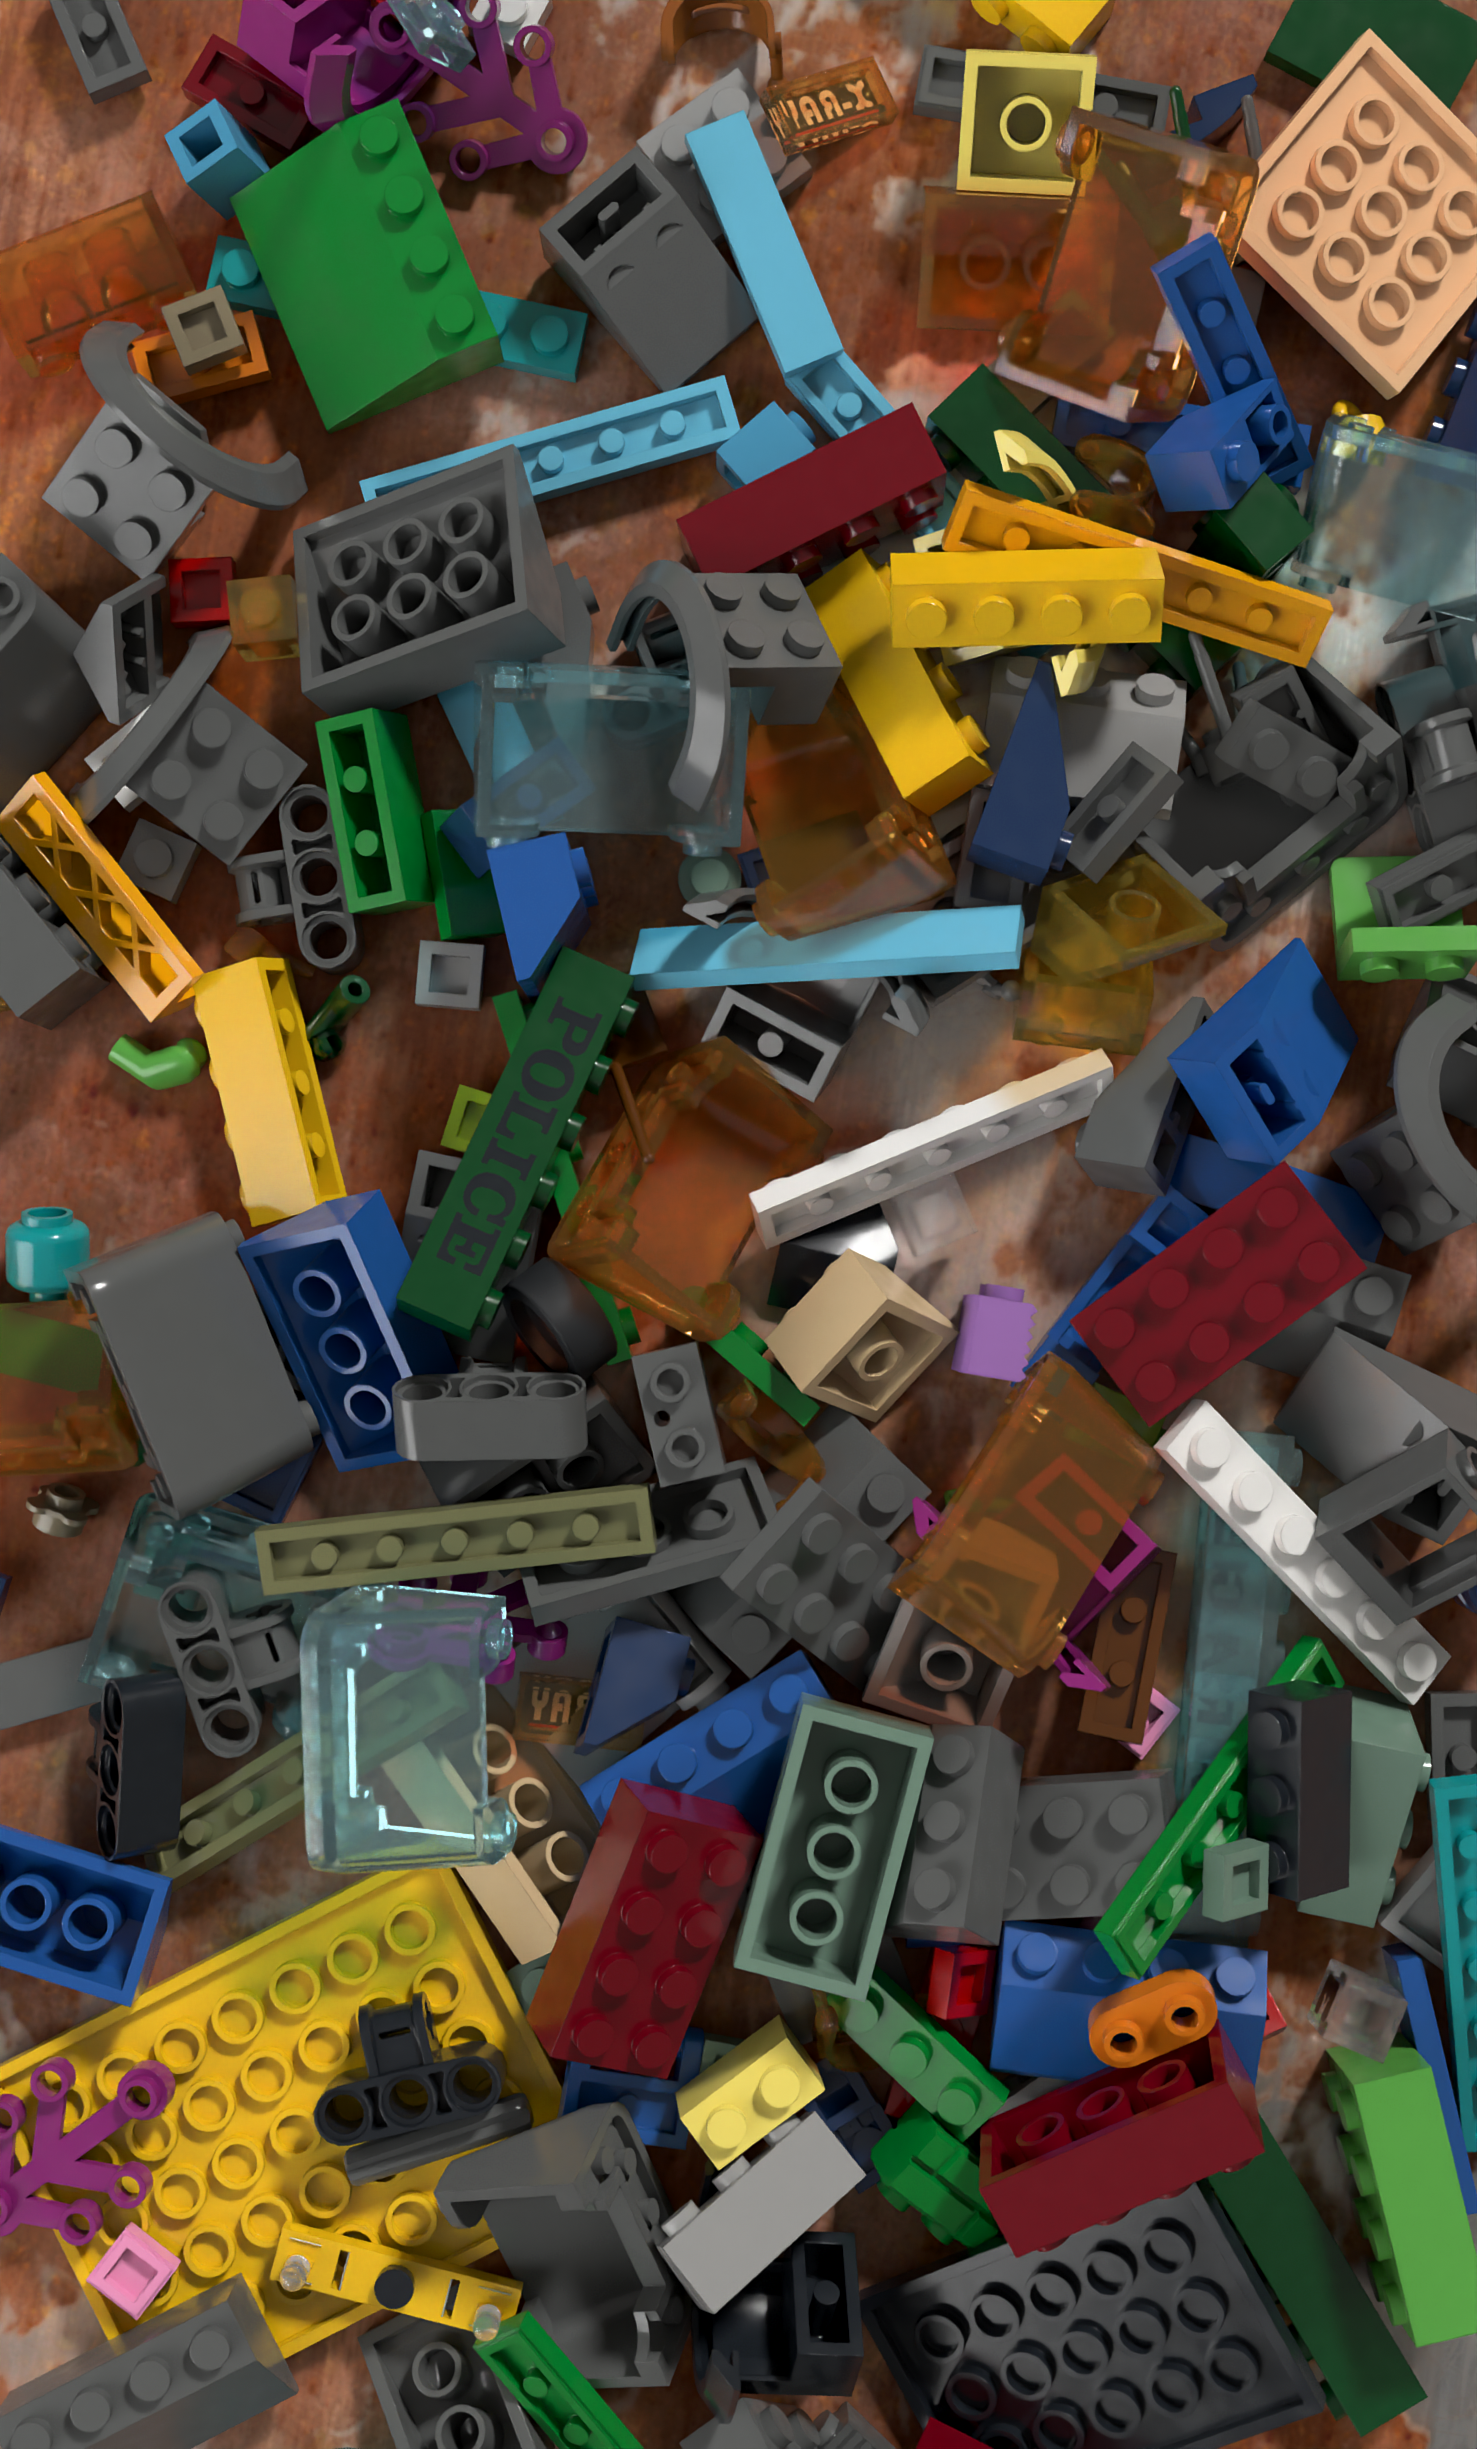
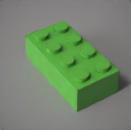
(1407, 2190)

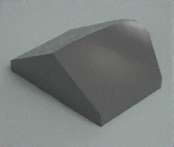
(125, 650)

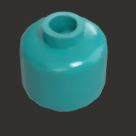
(41, 1248)

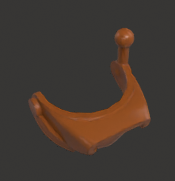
(690, 18)

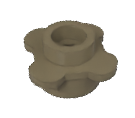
(61, 1509)

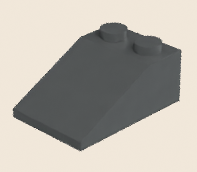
(442, 2390)

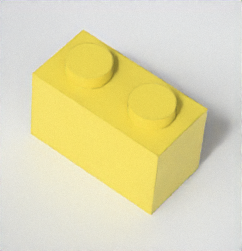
(749, 2092)

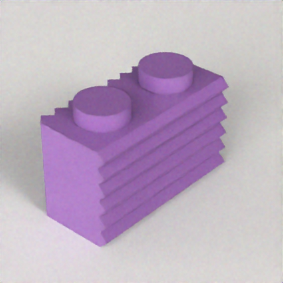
(994, 1333)

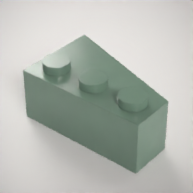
(1385, 1774)

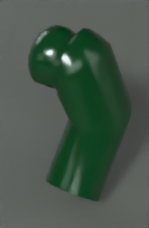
(334, 1015)

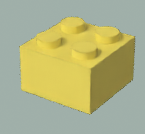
(1014, 117)

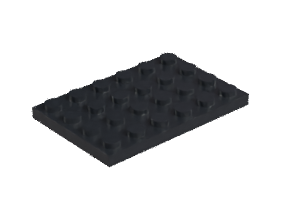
(1101, 2344)

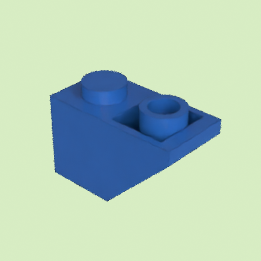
(1220, 449)

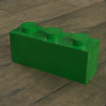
(376, 811)

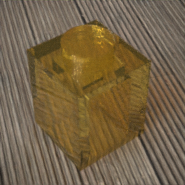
(264, 617)

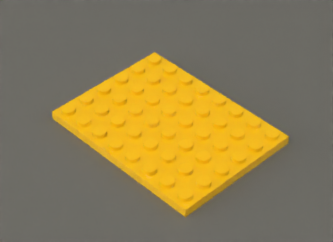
(250, 2055)

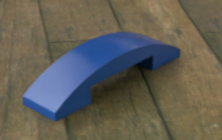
(1213, 1180)
(1151, 1233)

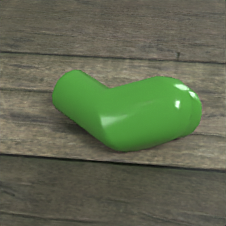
(163, 1067)

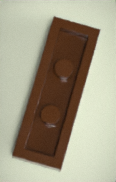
(1128, 1654)

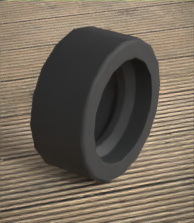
(559, 1319)

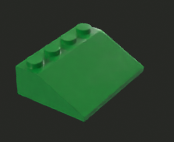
(366, 269)

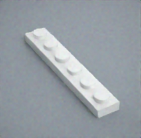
(929, 1149)
(1283, 1535)

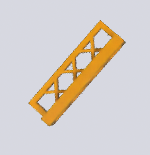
(99, 899)

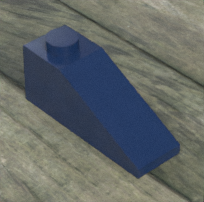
(1029, 797)

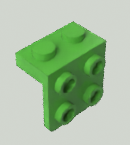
(1391, 953)

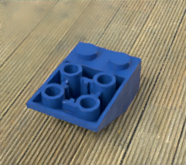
(1268, 1059)

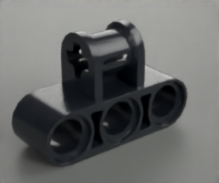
(138, 1763)
(400, 2046)

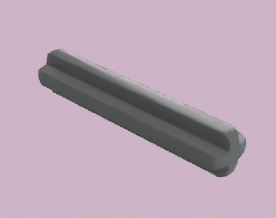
(422, 2146)

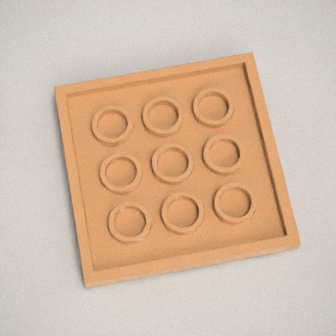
(1370, 215)

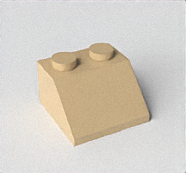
(859, 1337)

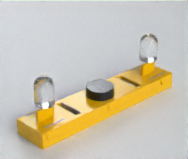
(394, 2280)

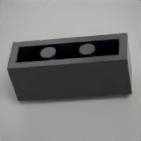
(1301, 1785)

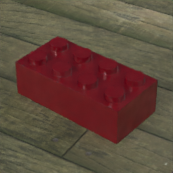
(822, 504)
(1218, 1293)
(643, 1929)
(1117, 2142)

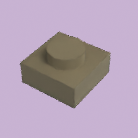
(204, 330)

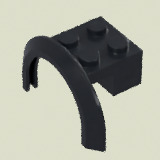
(786, 2329)

